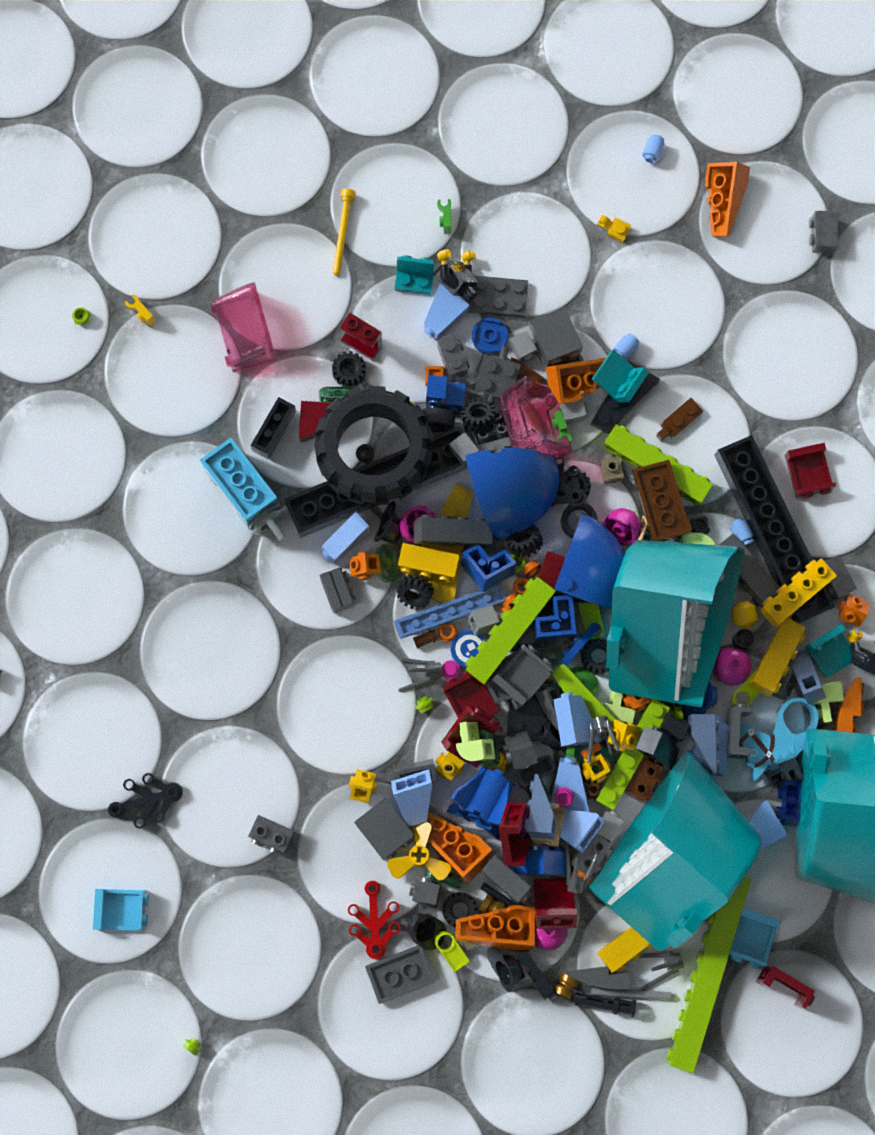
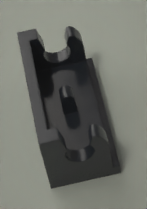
(787, 771)

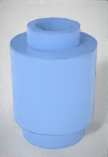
(653, 149)
(627, 346)
(743, 531)

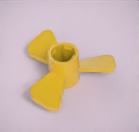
(400, 866)

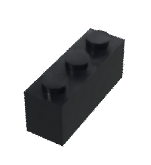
(273, 428)
(658, 747)

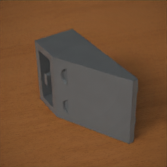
(495, 438)

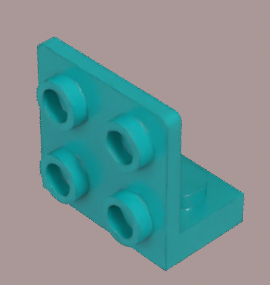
(414, 275)
(619, 377)
(830, 651)

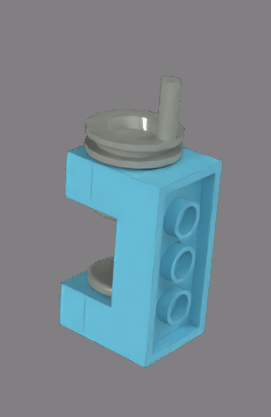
(244, 488)

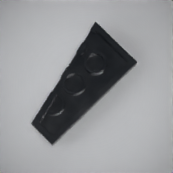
(612, 412)

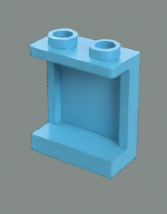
(120, 909)
(754, 938)

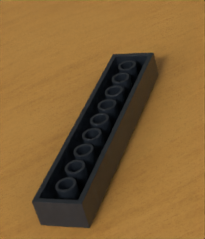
(323, 507)
(769, 520)

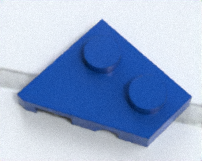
(579, 642)

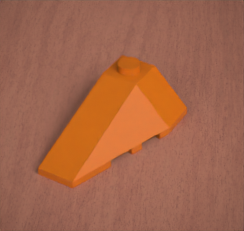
(726, 190)
(573, 380)
(459, 848)
(502, 929)

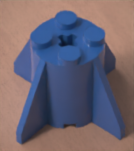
(483, 799)

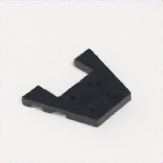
(527, 718)

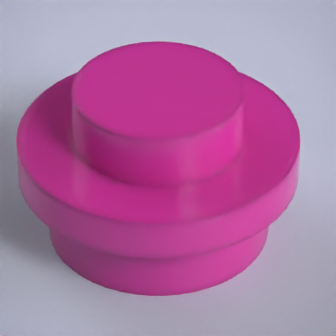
(450, 670)
(563, 797)

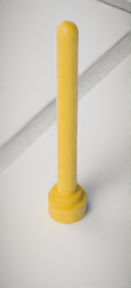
(347, 197)

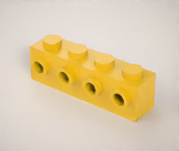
(798, 592)
(777, 657)

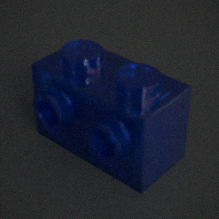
(790, 803)

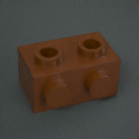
(643, 780)

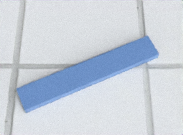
(449, 611)

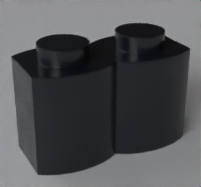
(674, 728)
(543, 768)

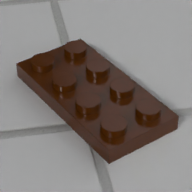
(661, 501)

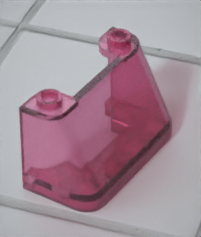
(243, 328)
(528, 418)

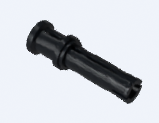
(615, 1005)

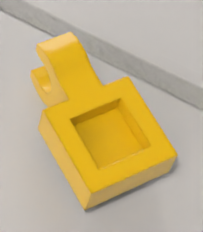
(617, 229)
(143, 314)

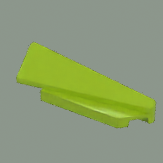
(571, 683)

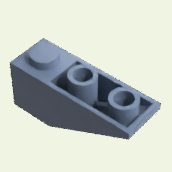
(808, 677)
(703, 736)
(541, 817)

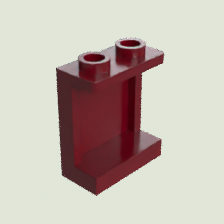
(361, 336)
(809, 471)
(469, 692)
(469, 715)
(513, 846)
(554, 904)
(805, 993)

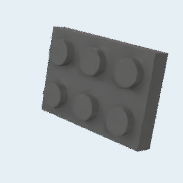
(500, 296)
(399, 974)

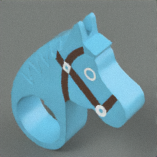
(780, 745)

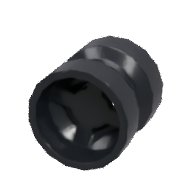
(746, 639)

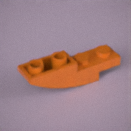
(850, 707)

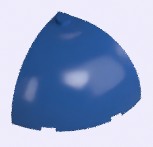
(513, 487)
(591, 563)

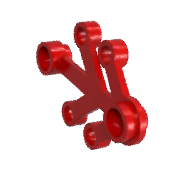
(374, 923)

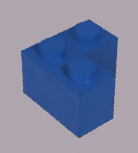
(444, 394)
(487, 570)
(560, 624)
(544, 862)

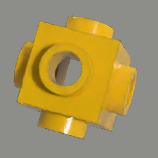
(625, 734)
(603, 768)
(446, 771)
(362, 786)

